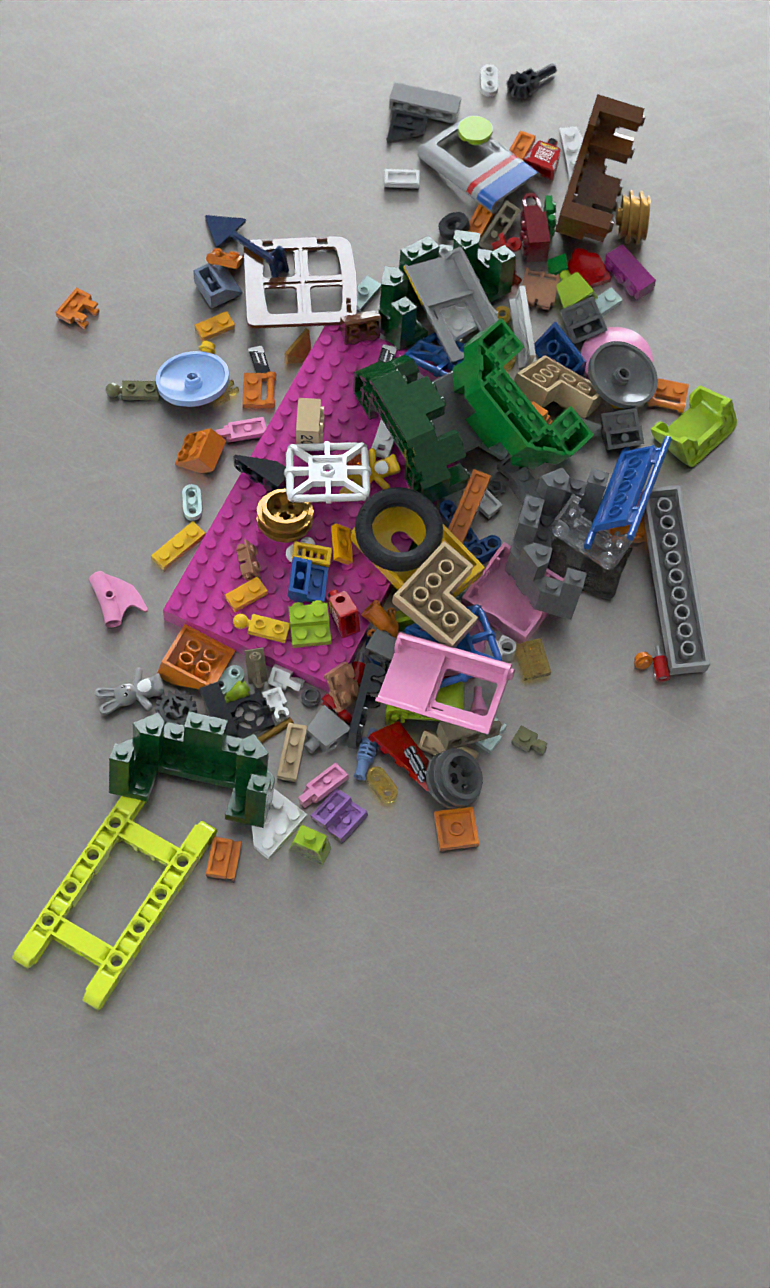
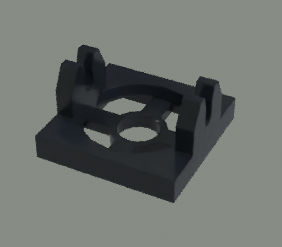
(261, 701)

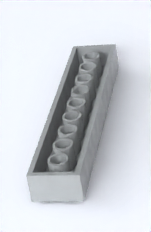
(675, 581)

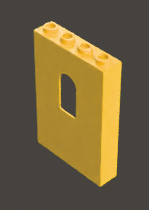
(409, 522)

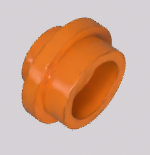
(643, 660)

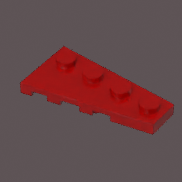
(394, 741)

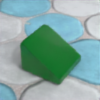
(557, 264)

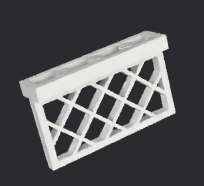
(522, 328)

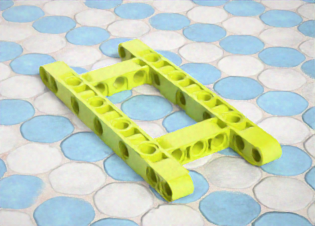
(148, 914)

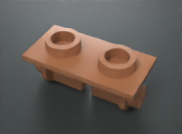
(248, 552)

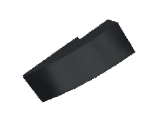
(217, 706)

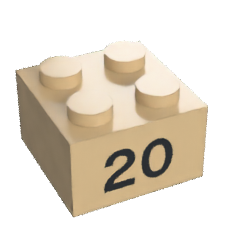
(309, 421)

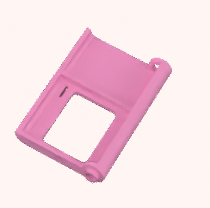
(418, 674)

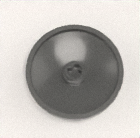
(622, 374)

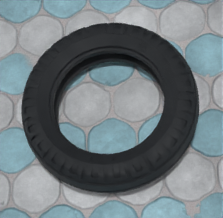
(398, 498)

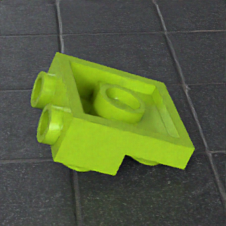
(309, 624)

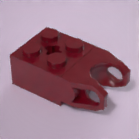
(534, 231)

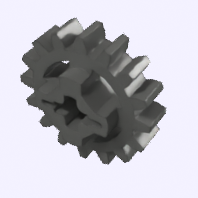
(182, 704)

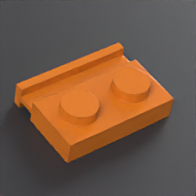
(223, 858)

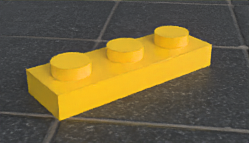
(178, 545)

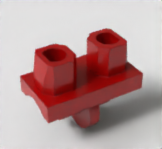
(513, 244)

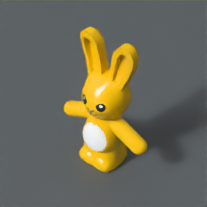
(379, 470)

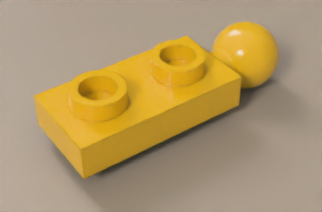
(263, 627)

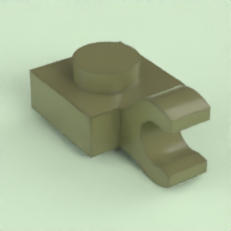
(528, 739)

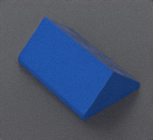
(558, 347)

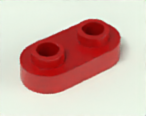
(344, 715)

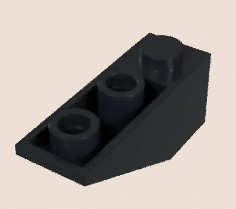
(262, 471)

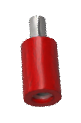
(661, 665)
(359, 667)

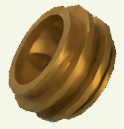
(633, 217)
(278, 517)

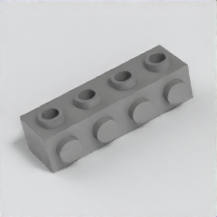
(425, 102)

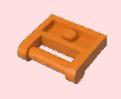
(220, 258)
(253, 390)
(670, 391)

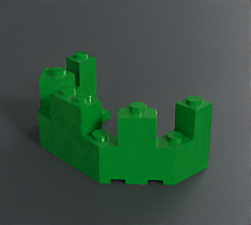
(503, 409)

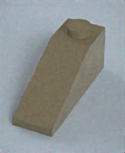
(500, 224)
(456, 736)

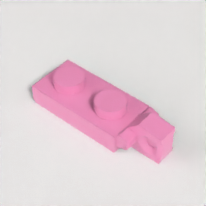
(243, 429)
(323, 785)

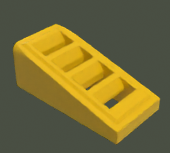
(319, 550)

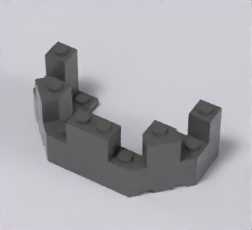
(533, 537)

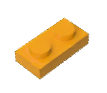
(214, 326)
(341, 544)
(246, 594)

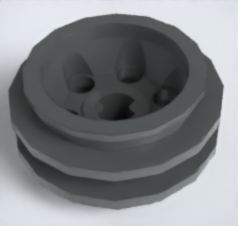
(455, 785)

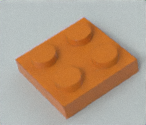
(456, 828)

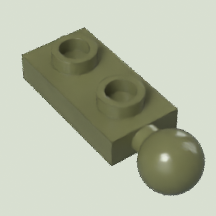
(134, 390)

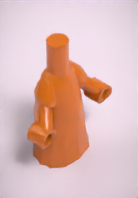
(381, 619)

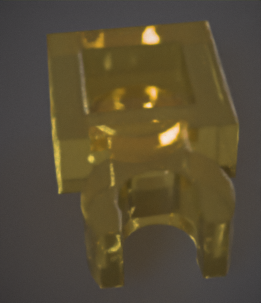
(225, 396)

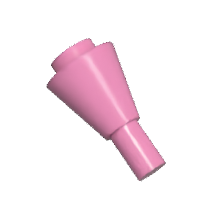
(478, 704)

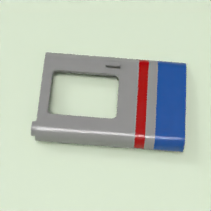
(486, 181)

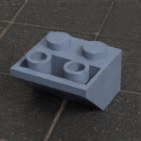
(216, 284)

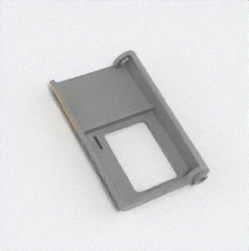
(447, 283)

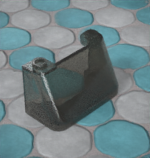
(598, 580)

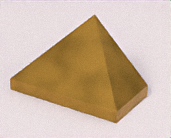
(299, 349)

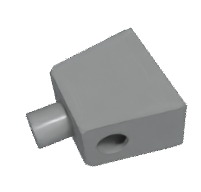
(326, 731)

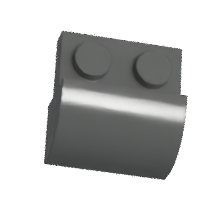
(583, 320)
(621, 429)

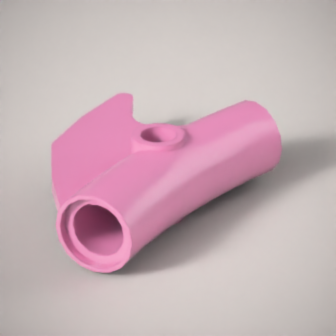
(115, 597)

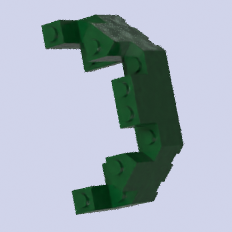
(400, 301)
(408, 412)
(199, 753)

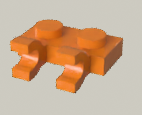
(73, 306)

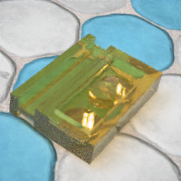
(532, 659)

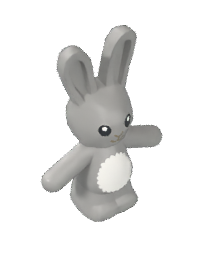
(127, 693)

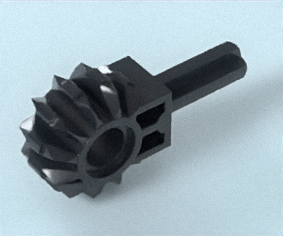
(528, 81)

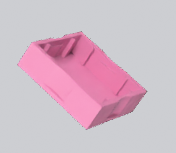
(503, 601)

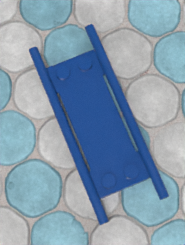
(624, 490)

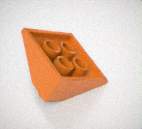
(194, 659)

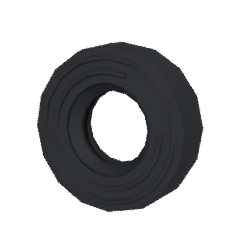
(448, 220)

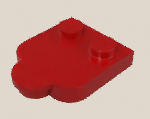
(589, 267)

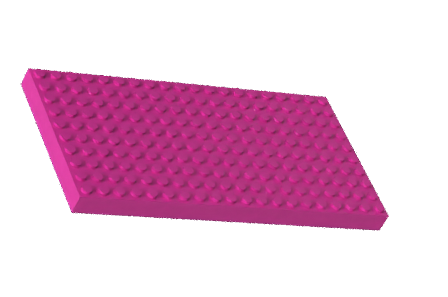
(215, 565)

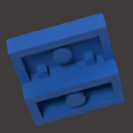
(307, 581)

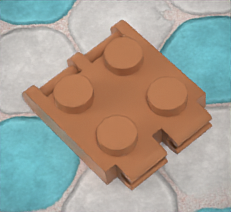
(540, 289)
(342, 685)

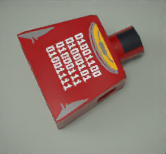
(544, 158)
(340, 607)

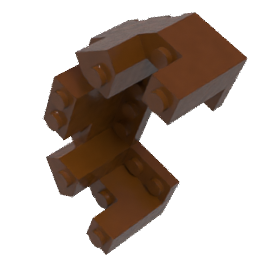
(590, 191)

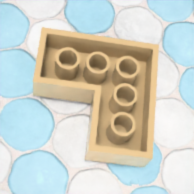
(550, 381)
(429, 598)

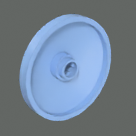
(192, 379)

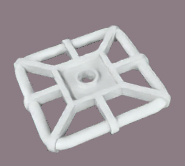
(319, 477)

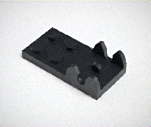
(365, 701)

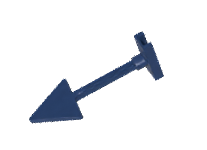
(225, 227)

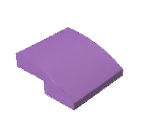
(339, 815)

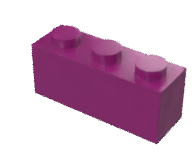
(629, 272)

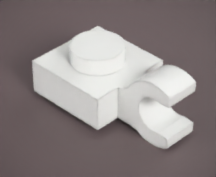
(282, 677)

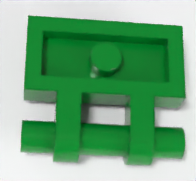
(550, 209)

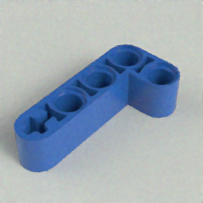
(447, 510)

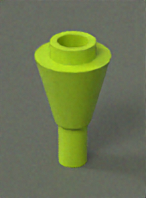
(238, 691)

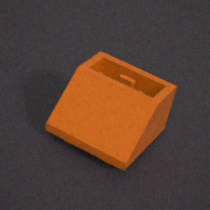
(200, 451)

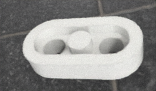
(489, 76)

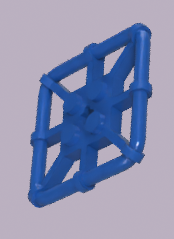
(435, 354)
(466, 643)

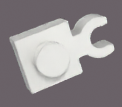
(277, 702)

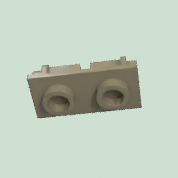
(256, 667)

